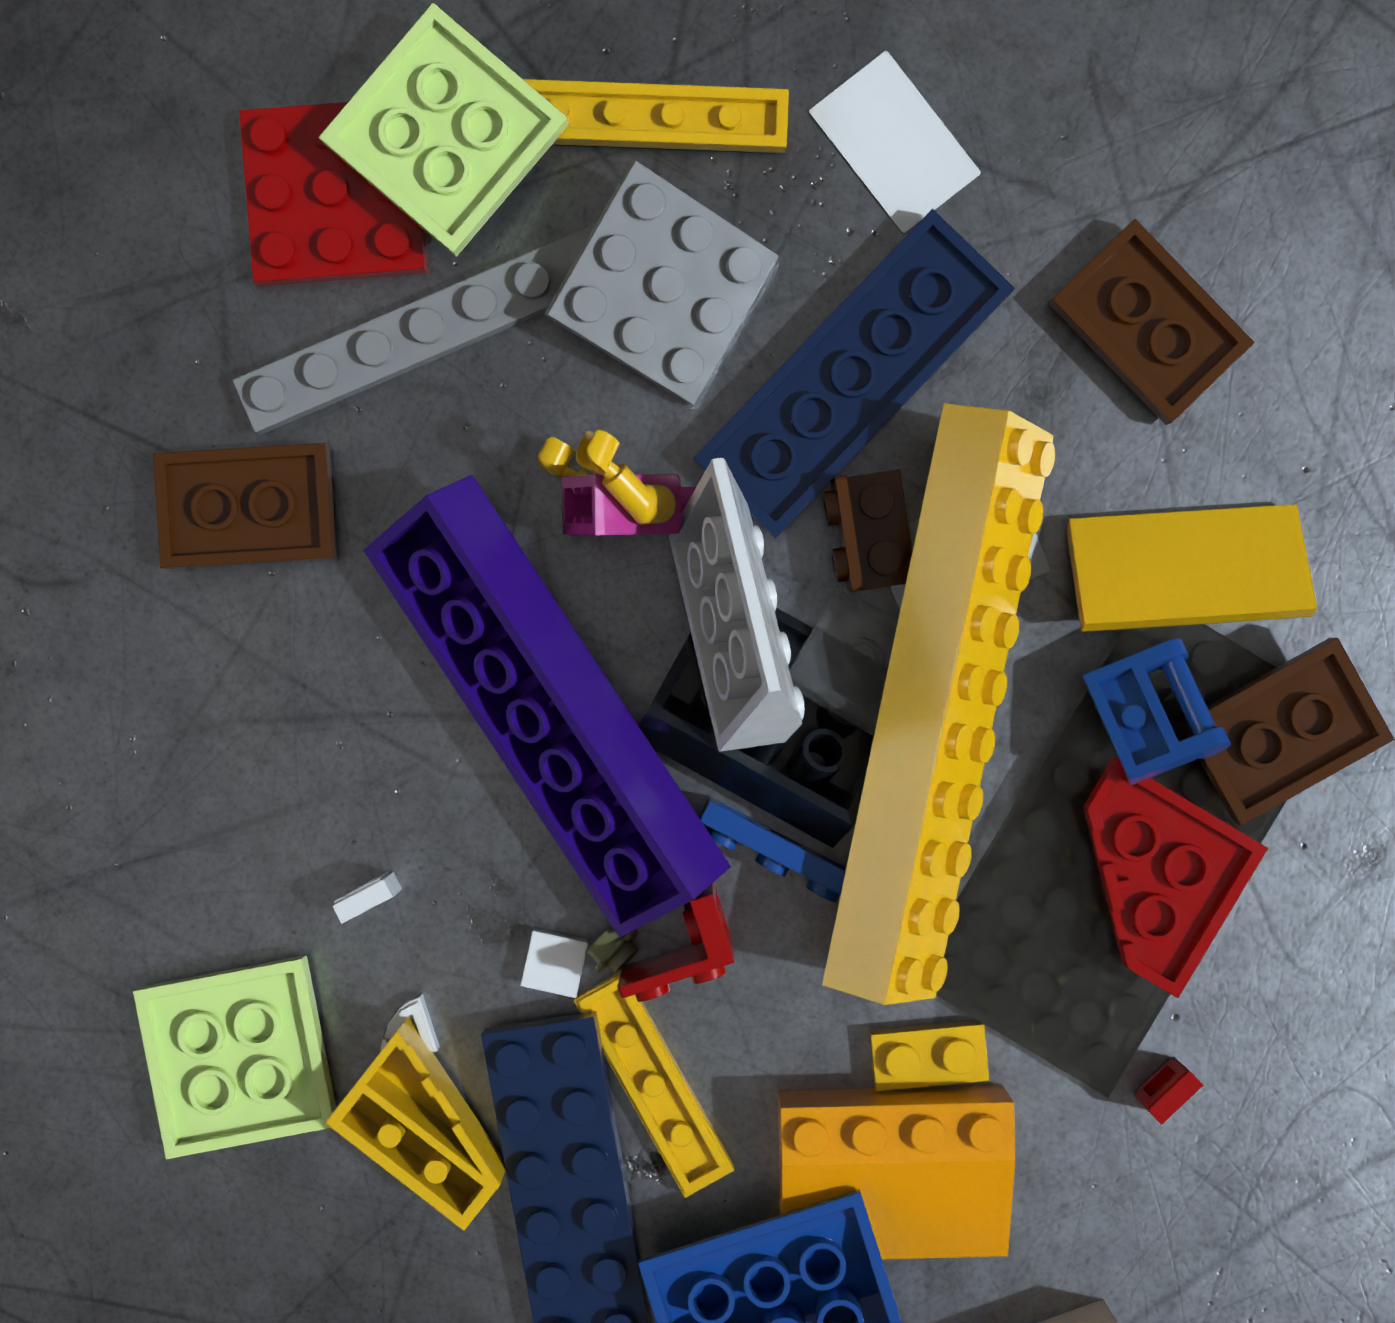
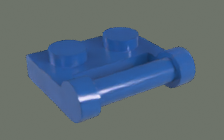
(1136, 716)

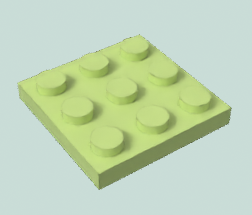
(444, 129)
(235, 1056)

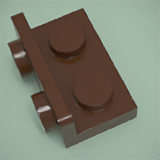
(871, 530)

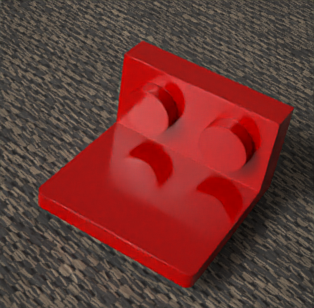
(701, 960)

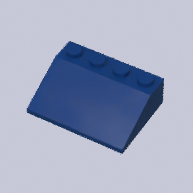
(783, 1269)

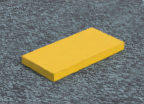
(1190, 568)

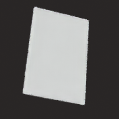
(894, 141)

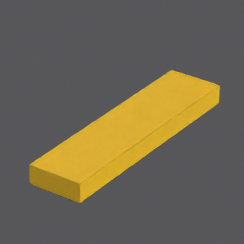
(656, 1087)

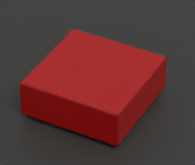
(1167, 1090)

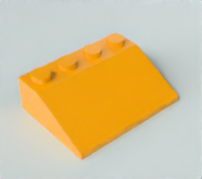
(924, 1158)

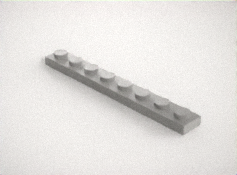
(407, 336)

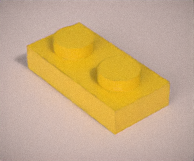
(929, 1055)

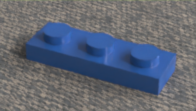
(775, 849)

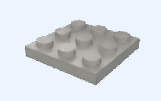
(661, 283)

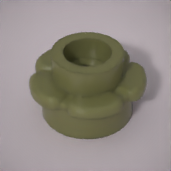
(613, 951)

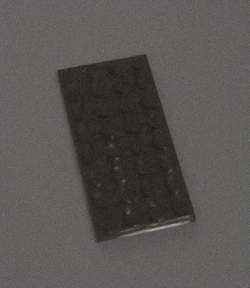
(1034, 920)

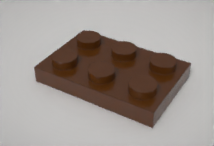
(1151, 322)
(244, 506)
(1292, 730)

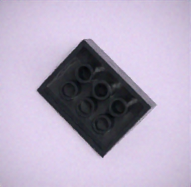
(806, 781)

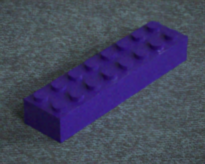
(546, 706)

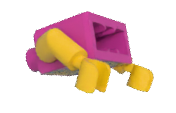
(614, 497)

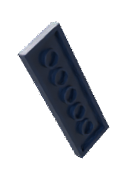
(856, 371)
(565, 1171)

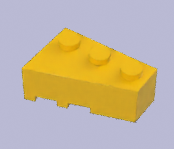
(421, 1129)

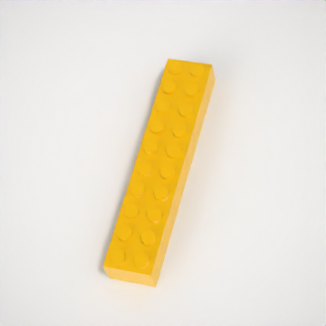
(939, 705)

